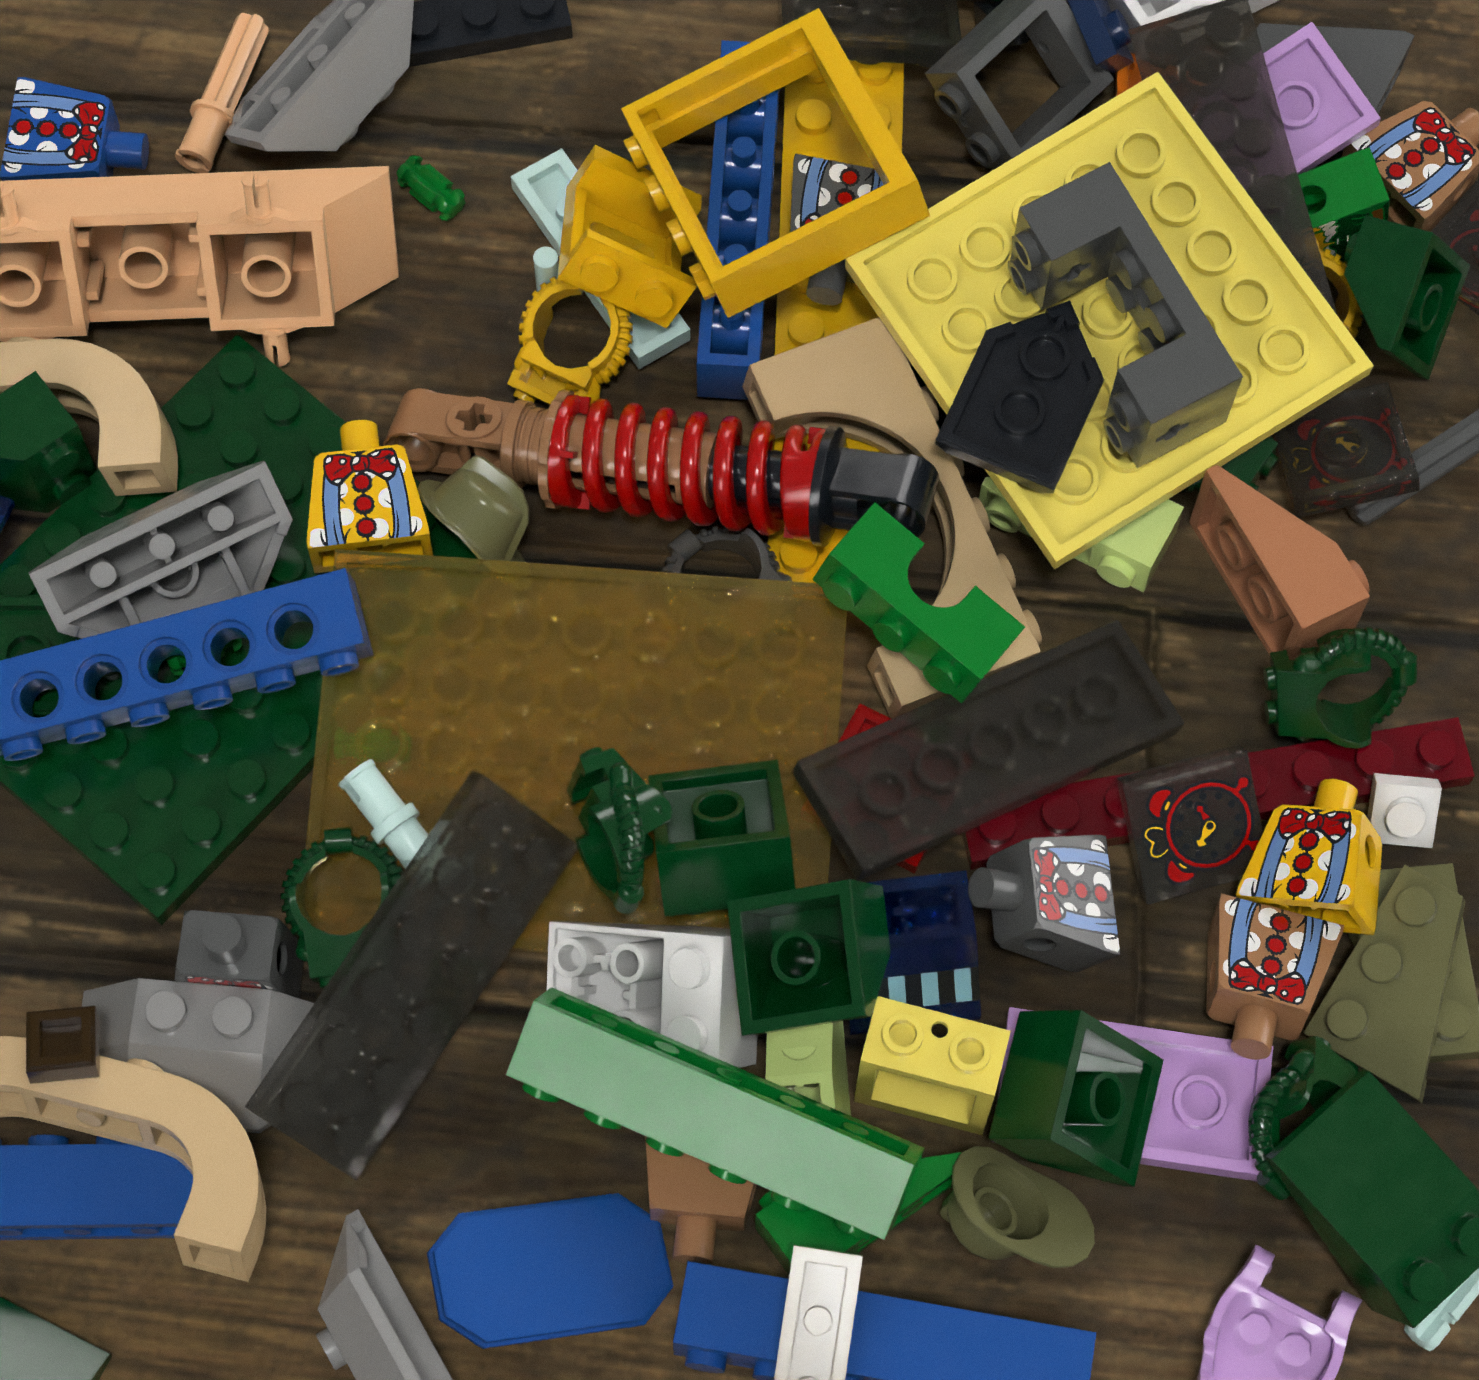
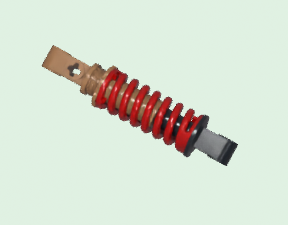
(590, 458)

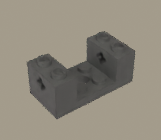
(1098, 232)

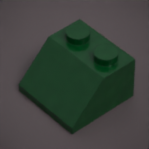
(1405, 289)
(40, 448)
(723, 836)
(808, 955)
(1076, 1096)

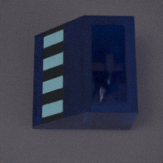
(930, 946)

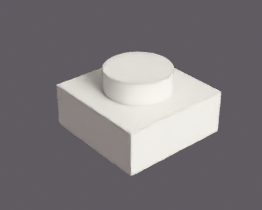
(1404, 809)

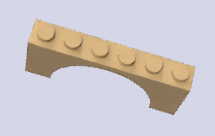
(869, 390)

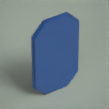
(549, 1270)

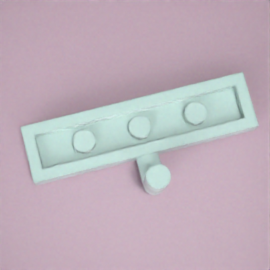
(543, 194)

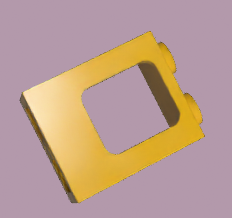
(620, 242)

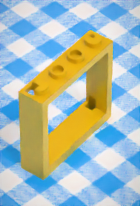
(734, 83)

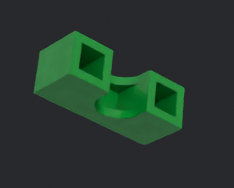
(947, 643)

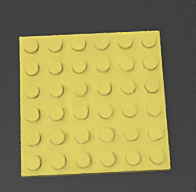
(951, 282)

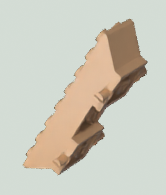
(218, 246)

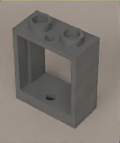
(1064, 51)

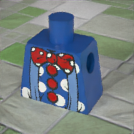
(66, 135)

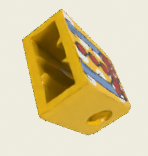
(364, 500)
(1319, 861)

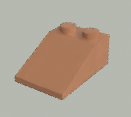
(1277, 566)

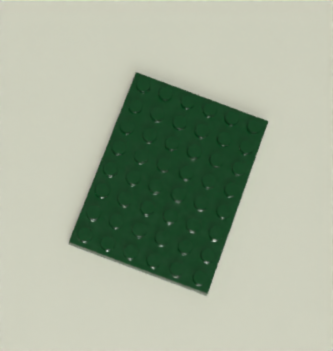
(180, 795)

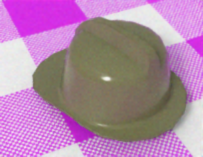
(480, 508)
(1013, 1210)

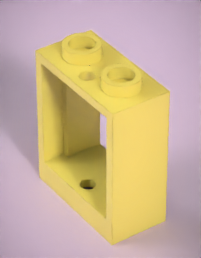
(930, 1076)

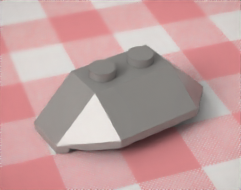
(327, 78)
(169, 556)
(200, 1032)
(370, 1315)

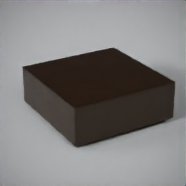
(62, 1044)

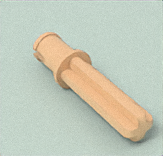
(221, 96)

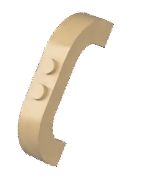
(135, 437)
(169, 1115)

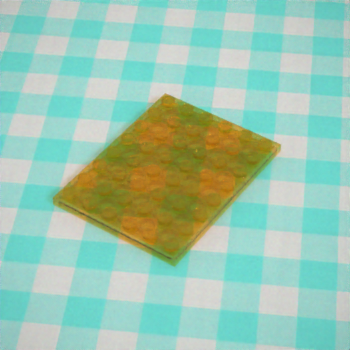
(543, 661)

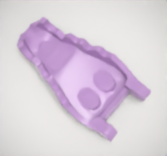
(1269, 1336)

